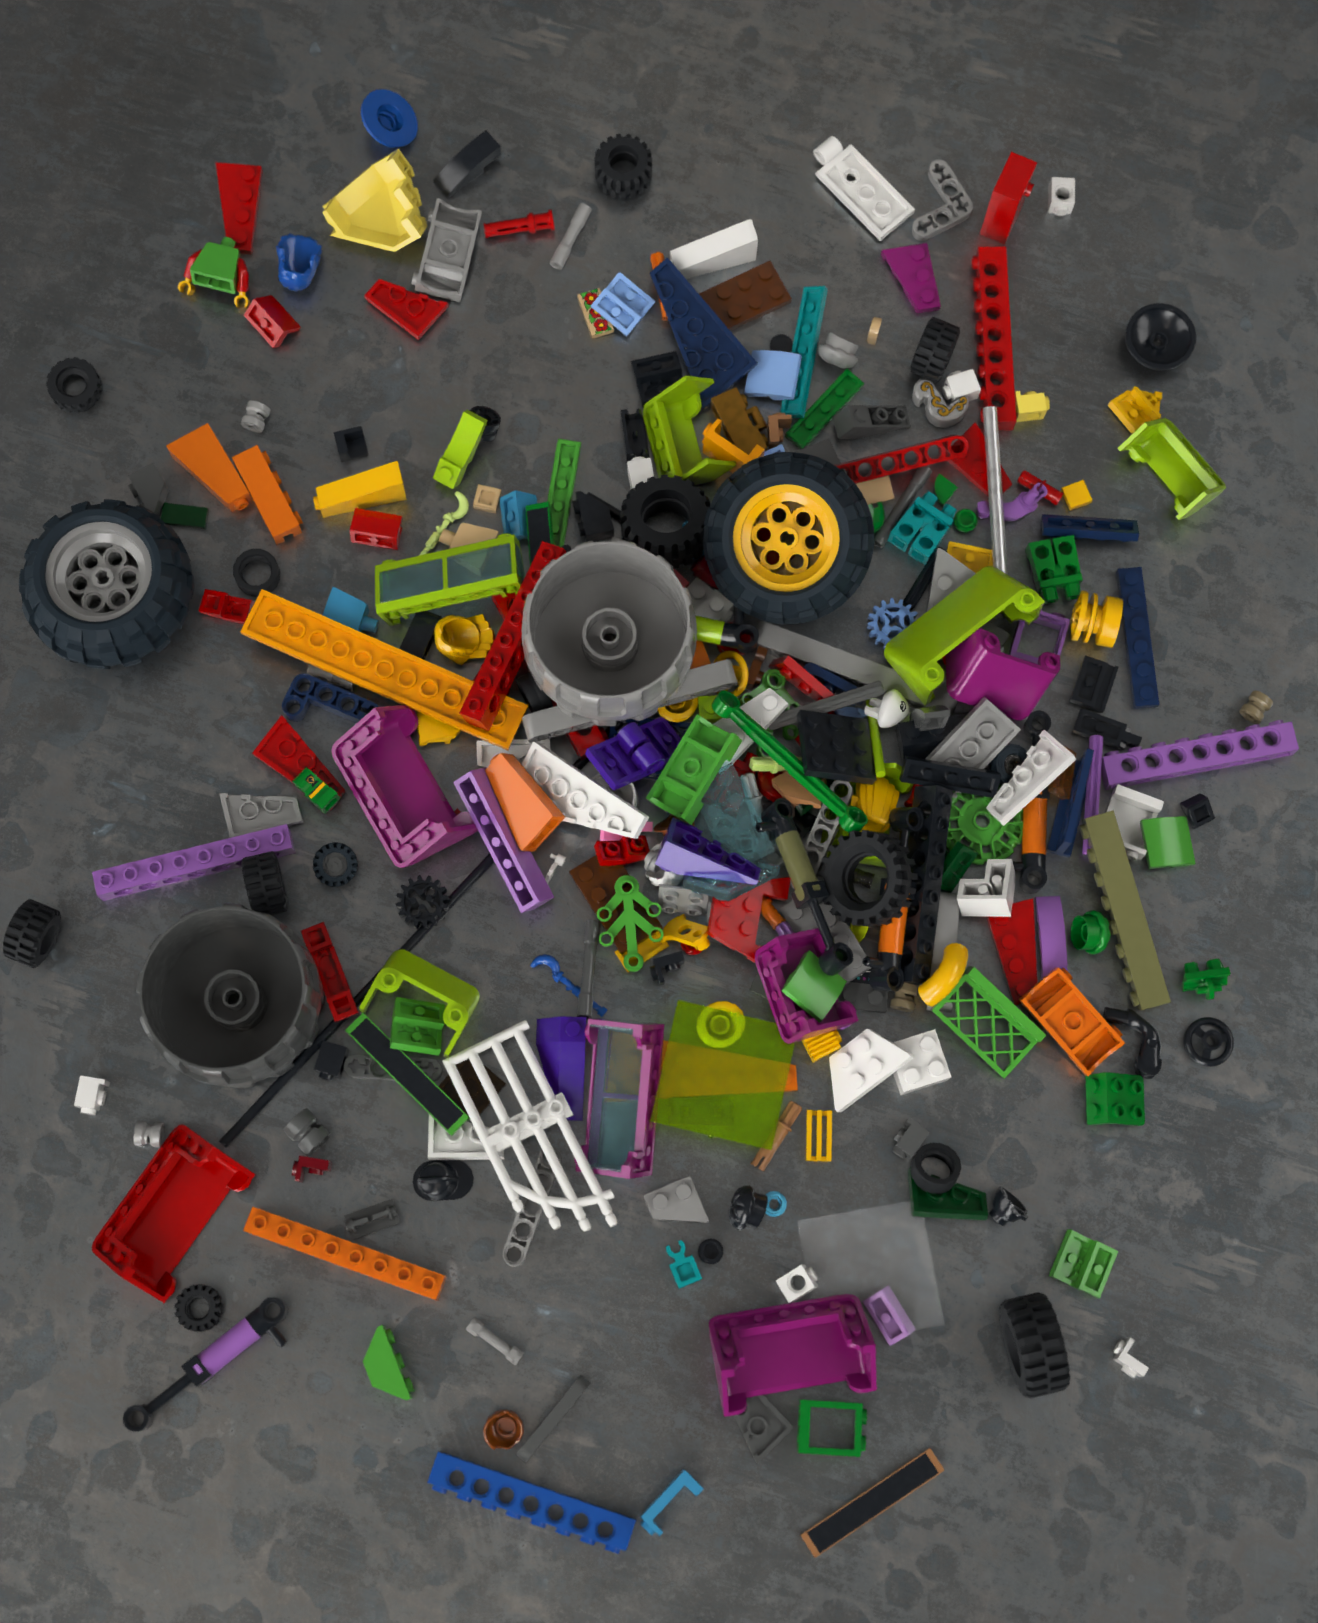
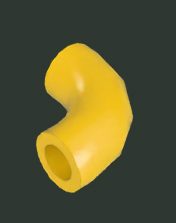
(946, 976)

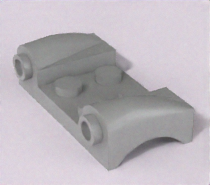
(447, 251)

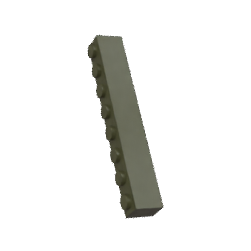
(1126, 911)

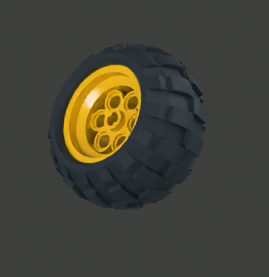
(837, 518)

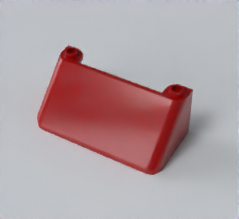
(168, 1210)

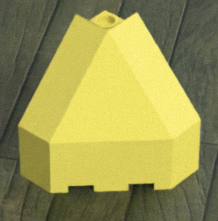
(379, 206)

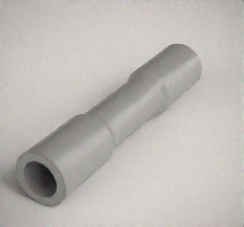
(564, 248)

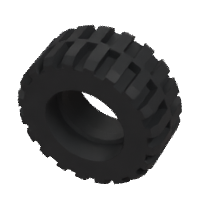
(666, 495)
(1034, 1345)

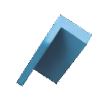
(514, 512)

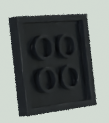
(836, 747)

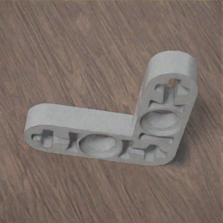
(950, 207)

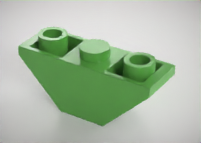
(385, 1365)

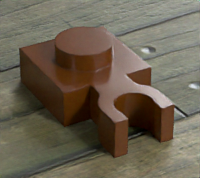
(755, 672)

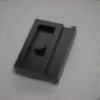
(1094, 684)

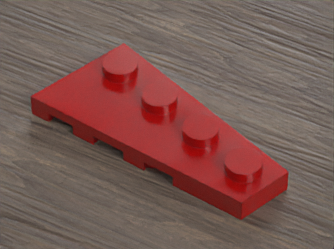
(239, 201)
(289, 755)

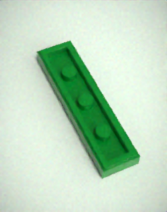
(824, 409)

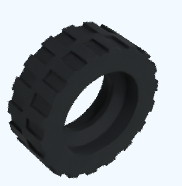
(74, 367)

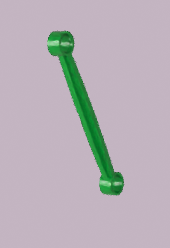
(727, 706)

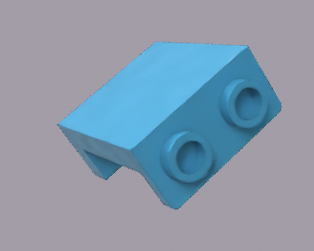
(682, 1479)

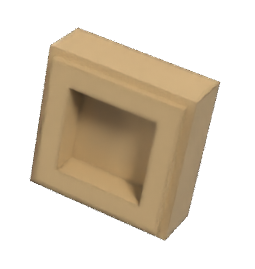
(487, 499)

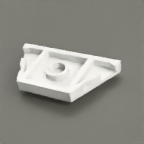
(863, 1066)

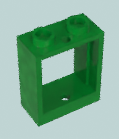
(803, 1431)

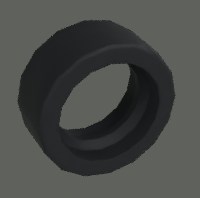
(249, 556)
(929, 1183)

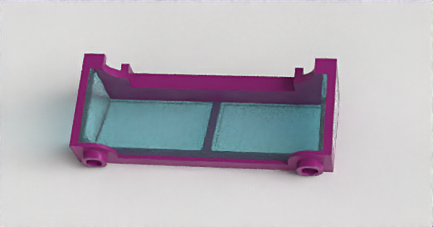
(622, 1096)

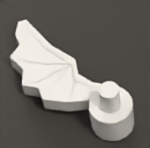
(559, 860)

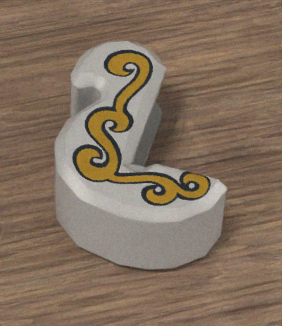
(936, 409)

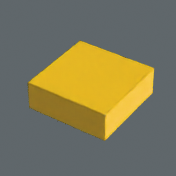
(1076, 495)

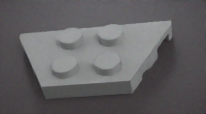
(946, 577)

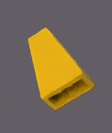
(362, 491)

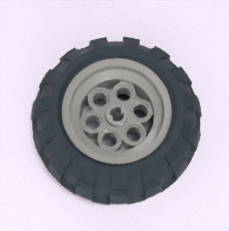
(65, 558)

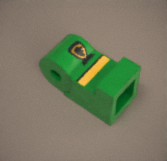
(316, 790)

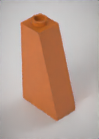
(209, 464)
(523, 802)

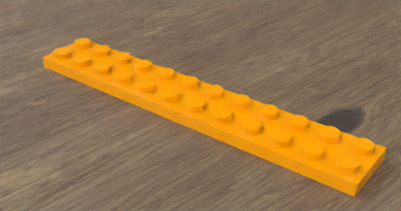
(374, 665)

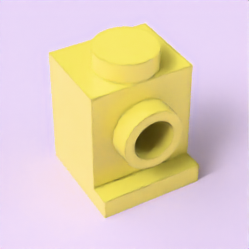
(1031, 406)

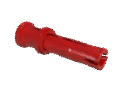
(531, 223)

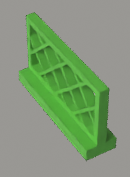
(1003, 1006)

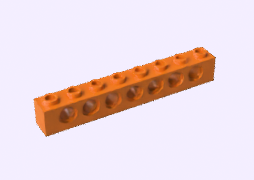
(345, 1253)

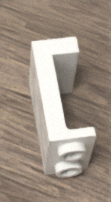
(1129, 810)

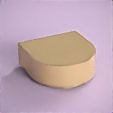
(874, 330)

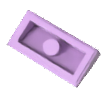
(889, 1315)

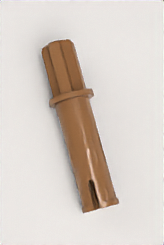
(784, 1126)

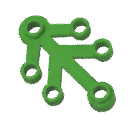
(782, 692)
(629, 918)

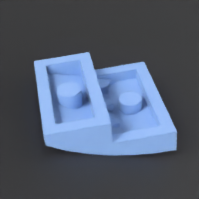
(623, 304)
(774, 375)

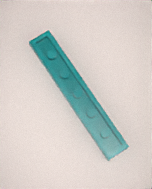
(806, 344)

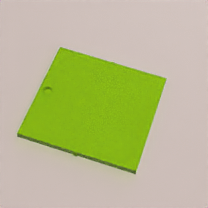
(722, 1075)

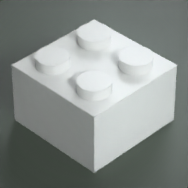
(926, 1067)

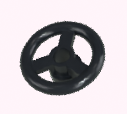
(1215, 1035)

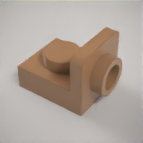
(776, 424)

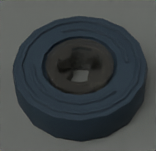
(1009, 753)

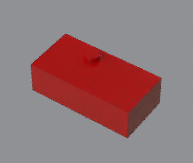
(1008, 197)

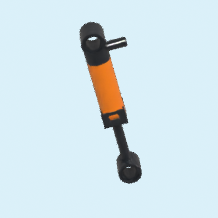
(1034, 821)
(886, 968)

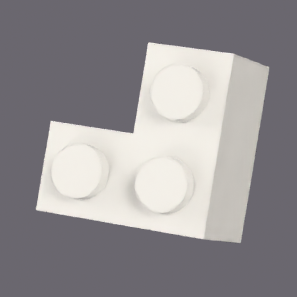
(990, 895)

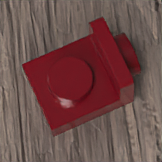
(315, 1166)

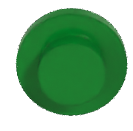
(965, 520)

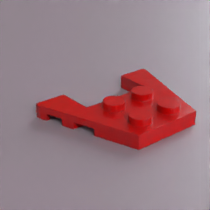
(737, 920)

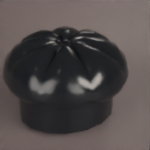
(747, 1208)

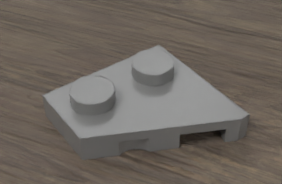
(676, 1202)

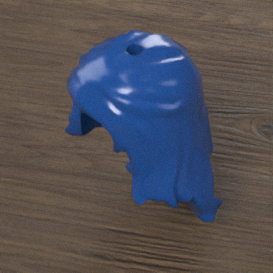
(297, 261)

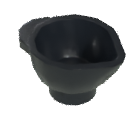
(1007, 1208)

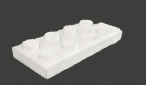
(869, 195)

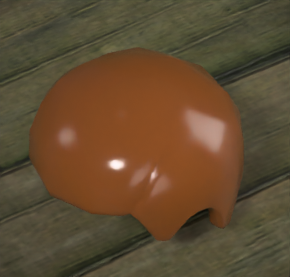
(503, 1429)

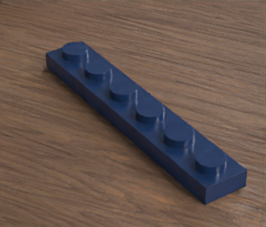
(1137, 638)

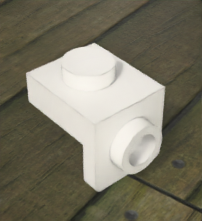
(1130, 1365)

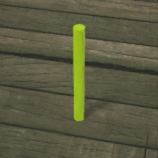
(876, 745)

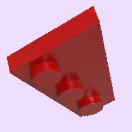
(407, 309)
(973, 463)

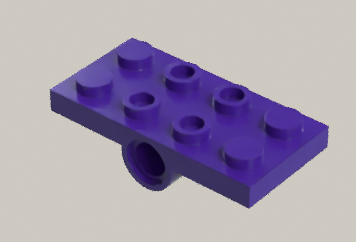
(634, 752)

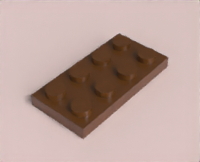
(747, 296)
(598, 887)

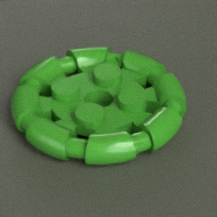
(983, 836)

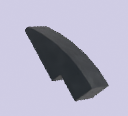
(468, 164)

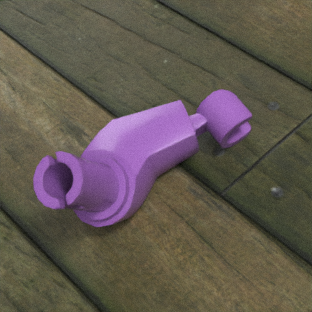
(1021, 506)

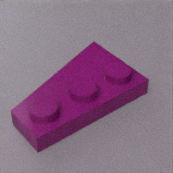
(915, 273)

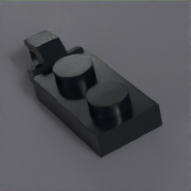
(1114, 732)

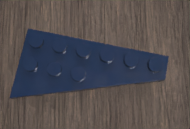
(702, 337)

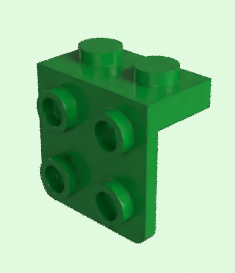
(1115, 1099)

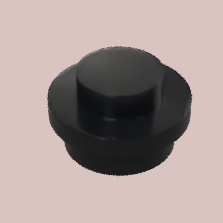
(710, 1251)

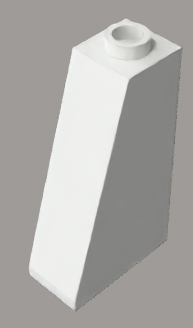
(717, 251)

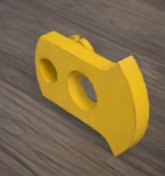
(696, 937)

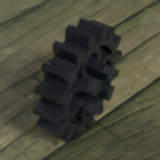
(424, 916)

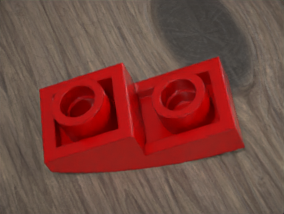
(621, 852)

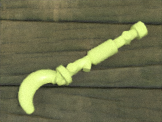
(448, 518)

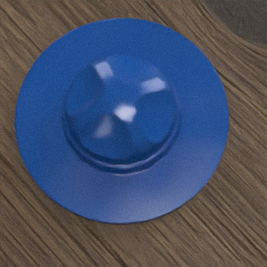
(389, 118)

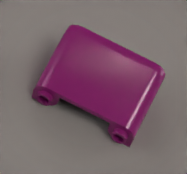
(1012, 684)
(775, 964)

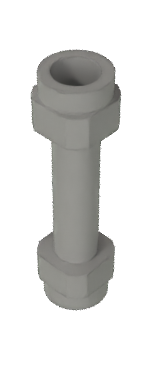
(477, 1328)

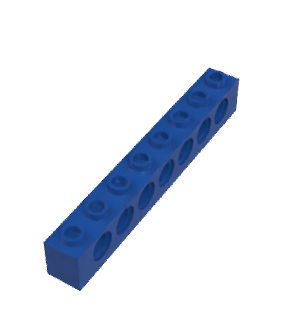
(446, 1464)

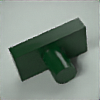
(956, 865)

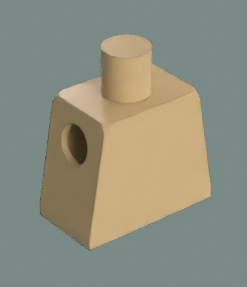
(467, 535)

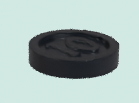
(781, 343)

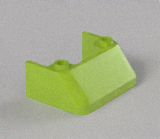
(673, 435)
(1176, 464)
(459, 995)

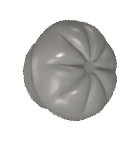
(838, 351)

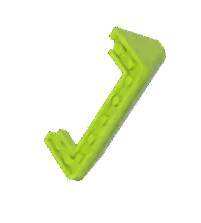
(952, 621)

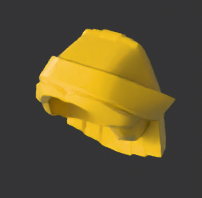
(463, 637)
(876, 803)

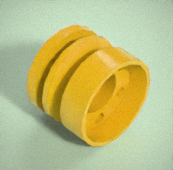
(1096, 619)

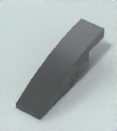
(930, 717)

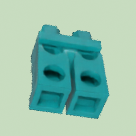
(928, 520)

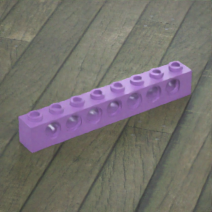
(1281, 734)
(190, 862)

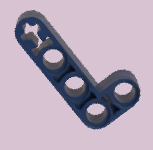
(313, 696)

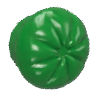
(1090, 932)

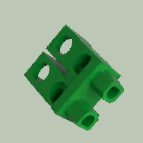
(1055, 568)

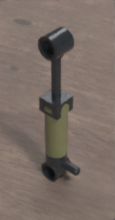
(808, 890)

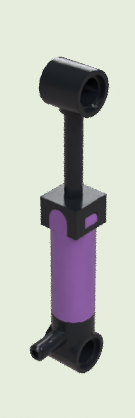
(213, 1358)

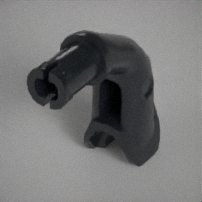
(1148, 1061)

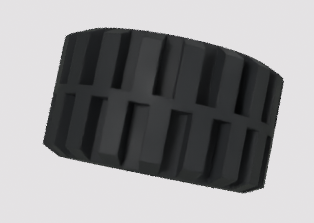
(623, 150)
(935, 349)
(264, 883)
(31, 933)

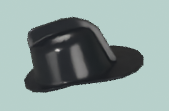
(443, 1180)

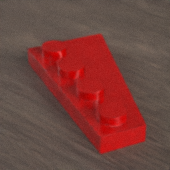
(1016, 948)

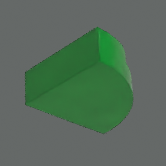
(944, 489)

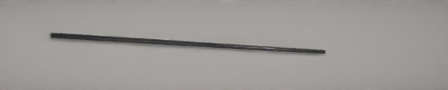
(330, 1029)

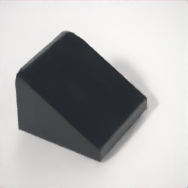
(1197, 810)

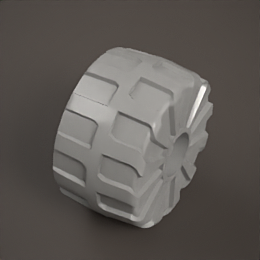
(599, 593)

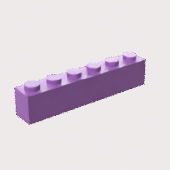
(516, 866)

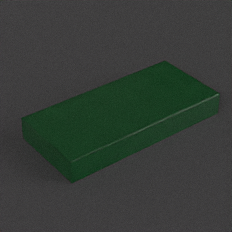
(184, 515)

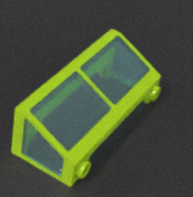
(448, 577)

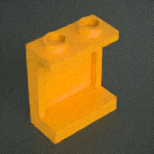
(721, 449)

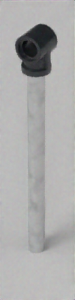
(995, 491)

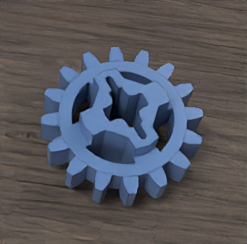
(886, 617)

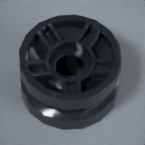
(492, 424)

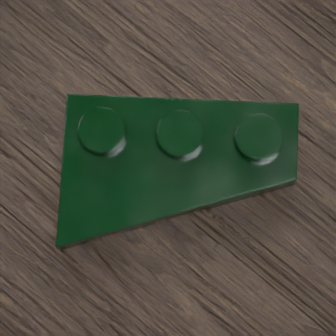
(957, 1203)

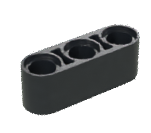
(420, 634)

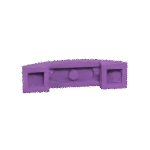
(1051, 933)

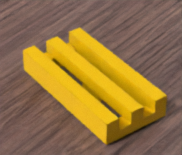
(819, 1113)

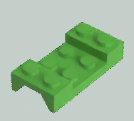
(693, 769)

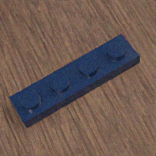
(1090, 528)

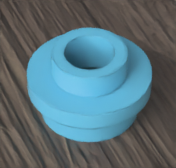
(782, 1204)

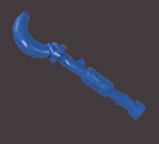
(558, 976)

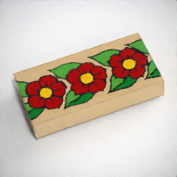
(596, 323)

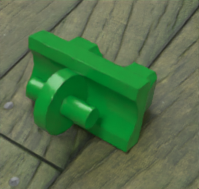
(1205, 981)

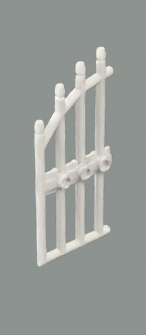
(525, 1124)

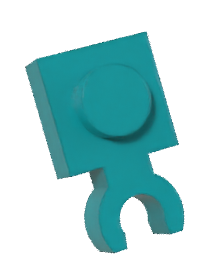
(683, 1269)

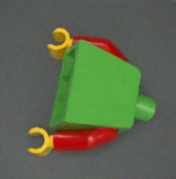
(219, 269)

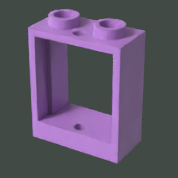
(1054, 621)

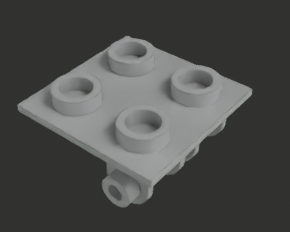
(681, 900)

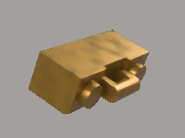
(736, 425)

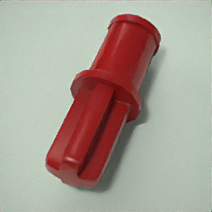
(1029, 480)

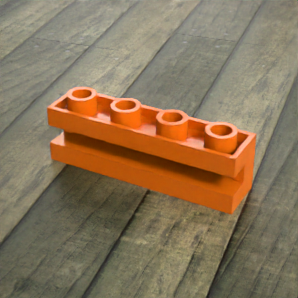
(266, 493)

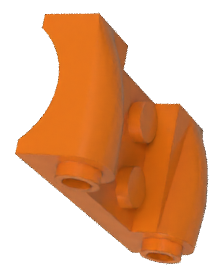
(1072, 1020)

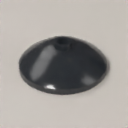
(1168, 327)

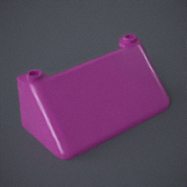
(398, 787)
(792, 1349)

